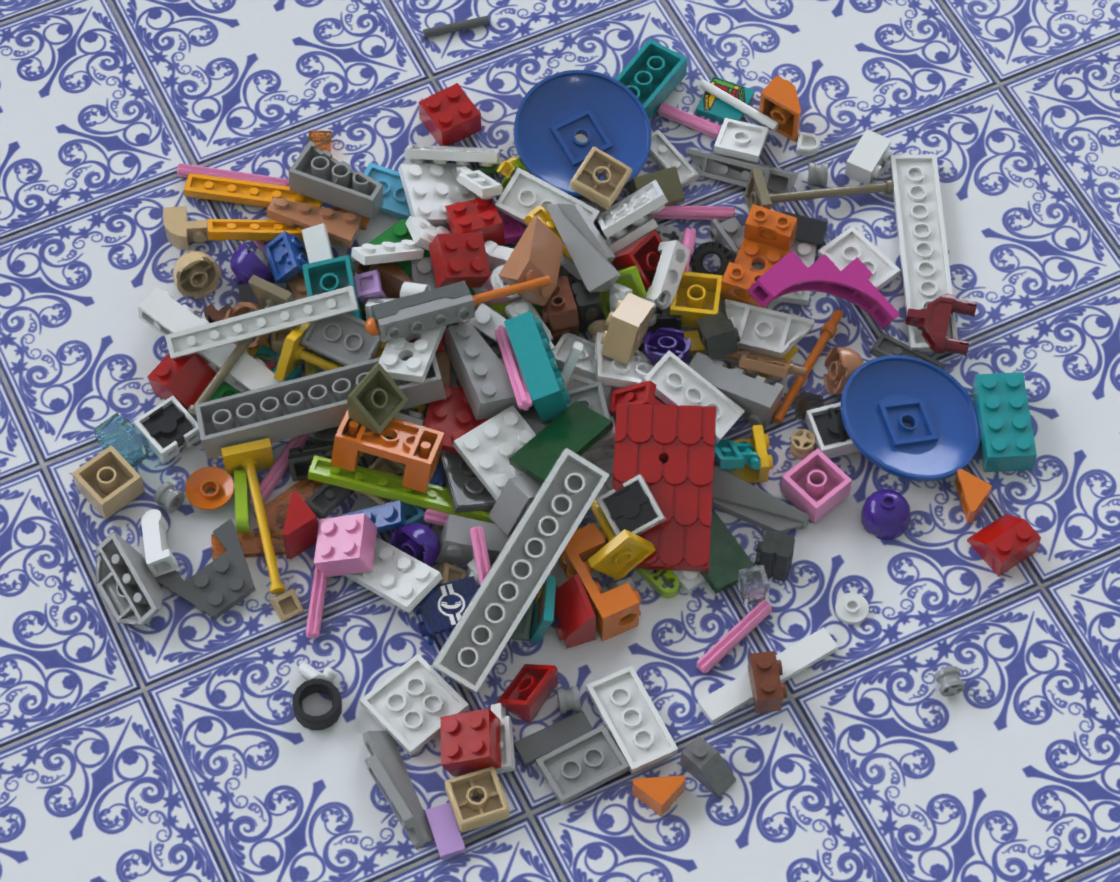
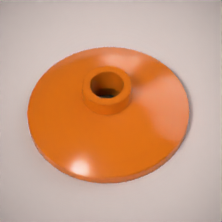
(208, 480)

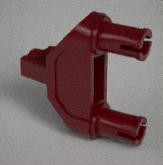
(935, 323)

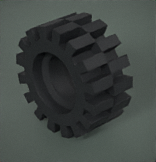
(708, 248)

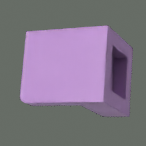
(369, 286)

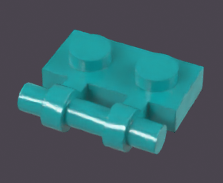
(734, 455)

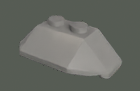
(126, 582)

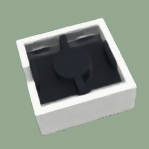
(168, 428)
(829, 431)
(631, 507)

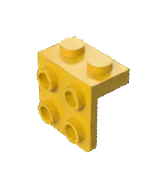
(760, 443)

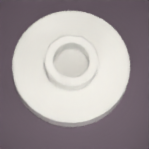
(851, 608)

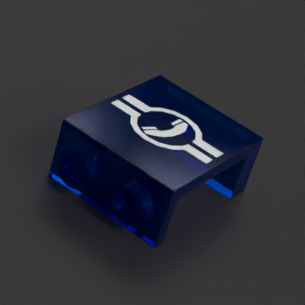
(444, 606)

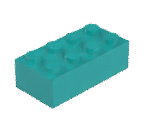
(653, 74)
(329, 276)
(538, 365)
(1004, 422)

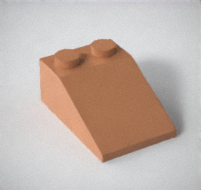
(534, 257)

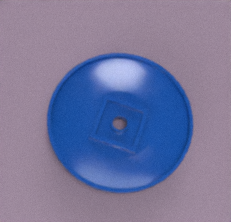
(574, 105)
(912, 390)

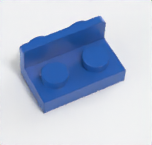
(285, 256)

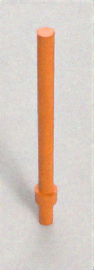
(827, 332)

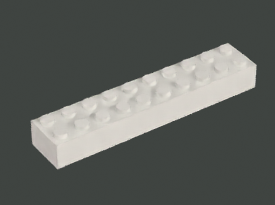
(520, 570)

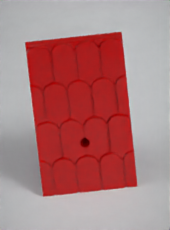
(676, 458)

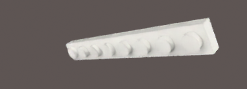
(261, 322)

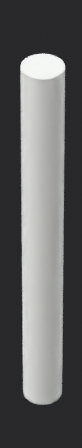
(741, 106)

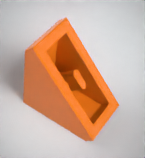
(972, 493)
(658, 792)

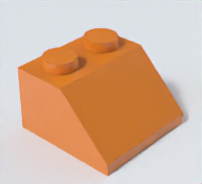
(781, 104)

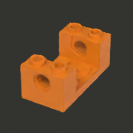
(766, 241)
(412, 445)
(615, 609)

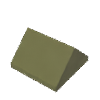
(668, 181)
(375, 400)

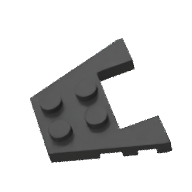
(219, 583)

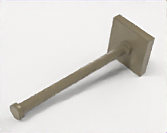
(758, 194)
(267, 296)

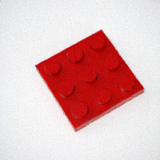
(452, 417)

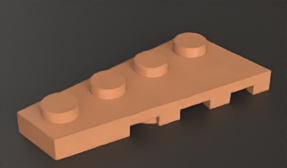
(338, 224)

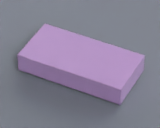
(445, 830)

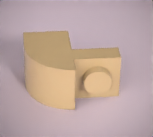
(181, 230)

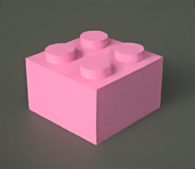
(815, 485)
(345, 545)

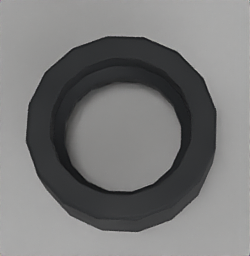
(317, 686)

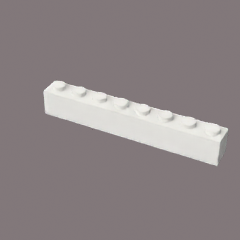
(169, 316)

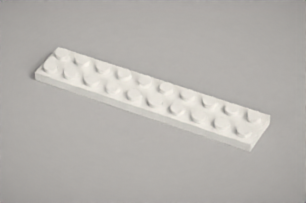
(921, 237)

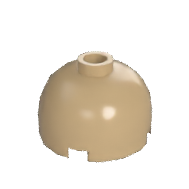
(196, 274)

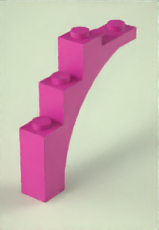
(823, 276)

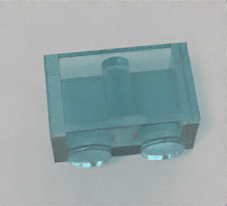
(123, 438)

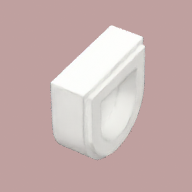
(807, 144)

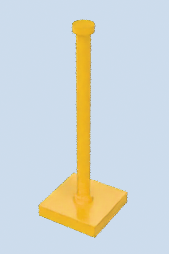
(293, 353)
(254, 457)
(621, 552)

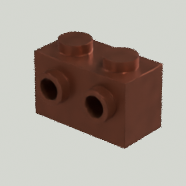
(561, 307)
(765, 681)

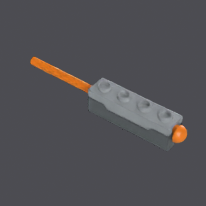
(435, 308)

